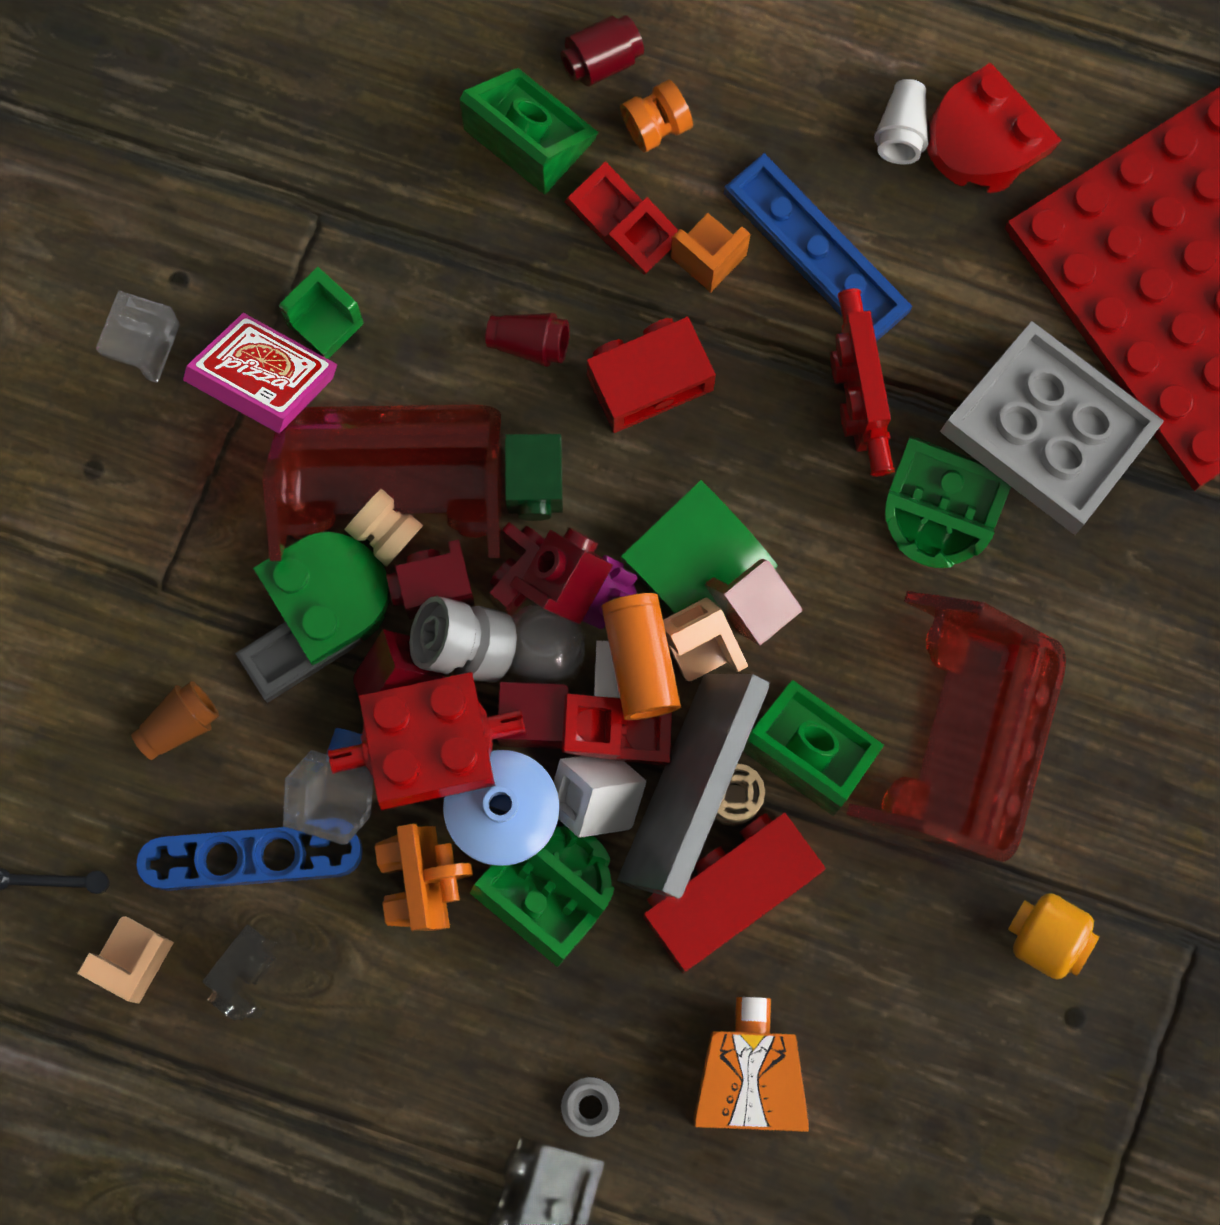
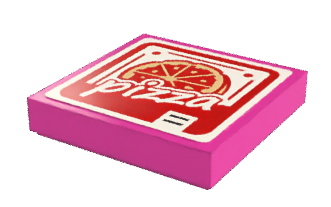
(260, 372)

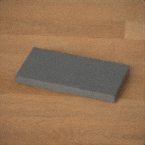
(693, 783)

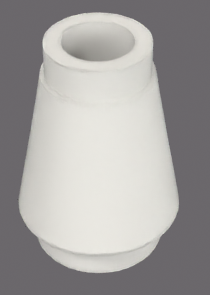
(903, 127)

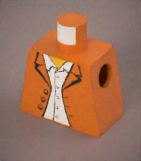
(752, 1075)

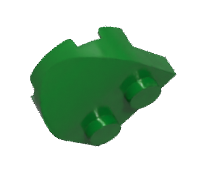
(942, 505)
(327, 592)
(553, 894)

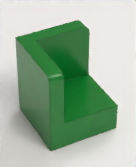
(321, 313)

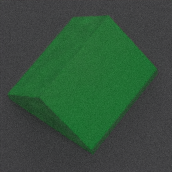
(525, 127)
(812, 747)

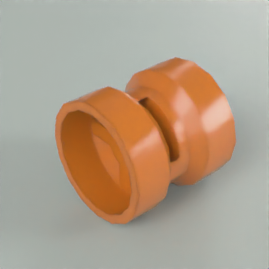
(656, 115)

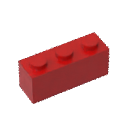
(733, 890)

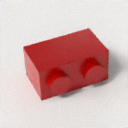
(650, 373)

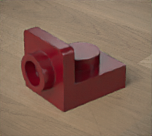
(526, 544)

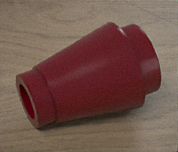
(532, 337)

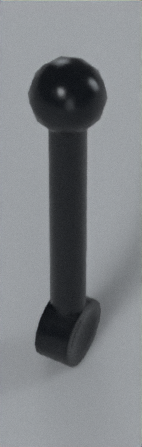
(95, 882)

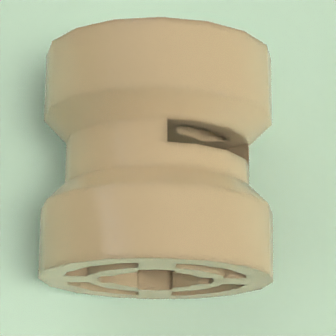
(383, 527)
(734, 808)

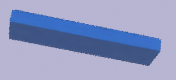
(813, 242)

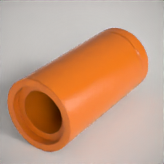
(641, 656)

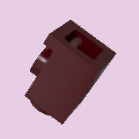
(564, 575)
(428, 576)

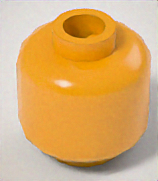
(1053, 936)

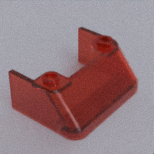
(418, 454)
(984, 731)

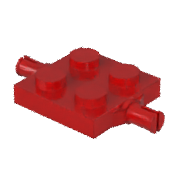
(859, 368)
(426, 741)

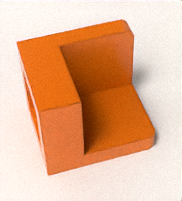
(709, 251)

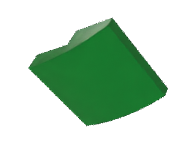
(691, 546)

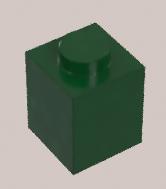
(533, 475)

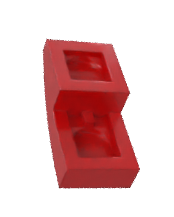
(622, 218)
(598, 730)

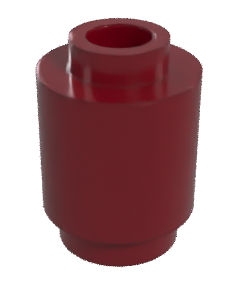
(602, 50)

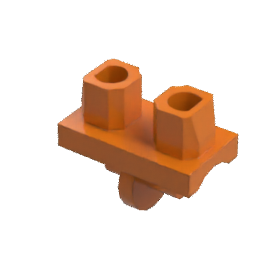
(427, 875)

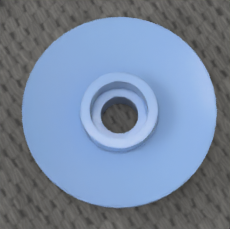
(511, 836)

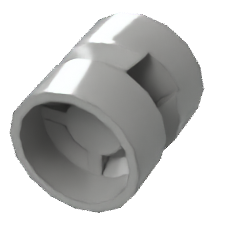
(462, 639)

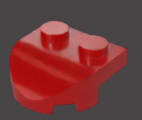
(987, 132)

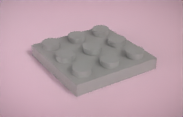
(1052, 427)

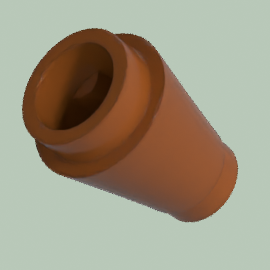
(176, 720)

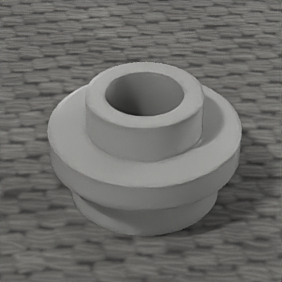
(572, 1115)

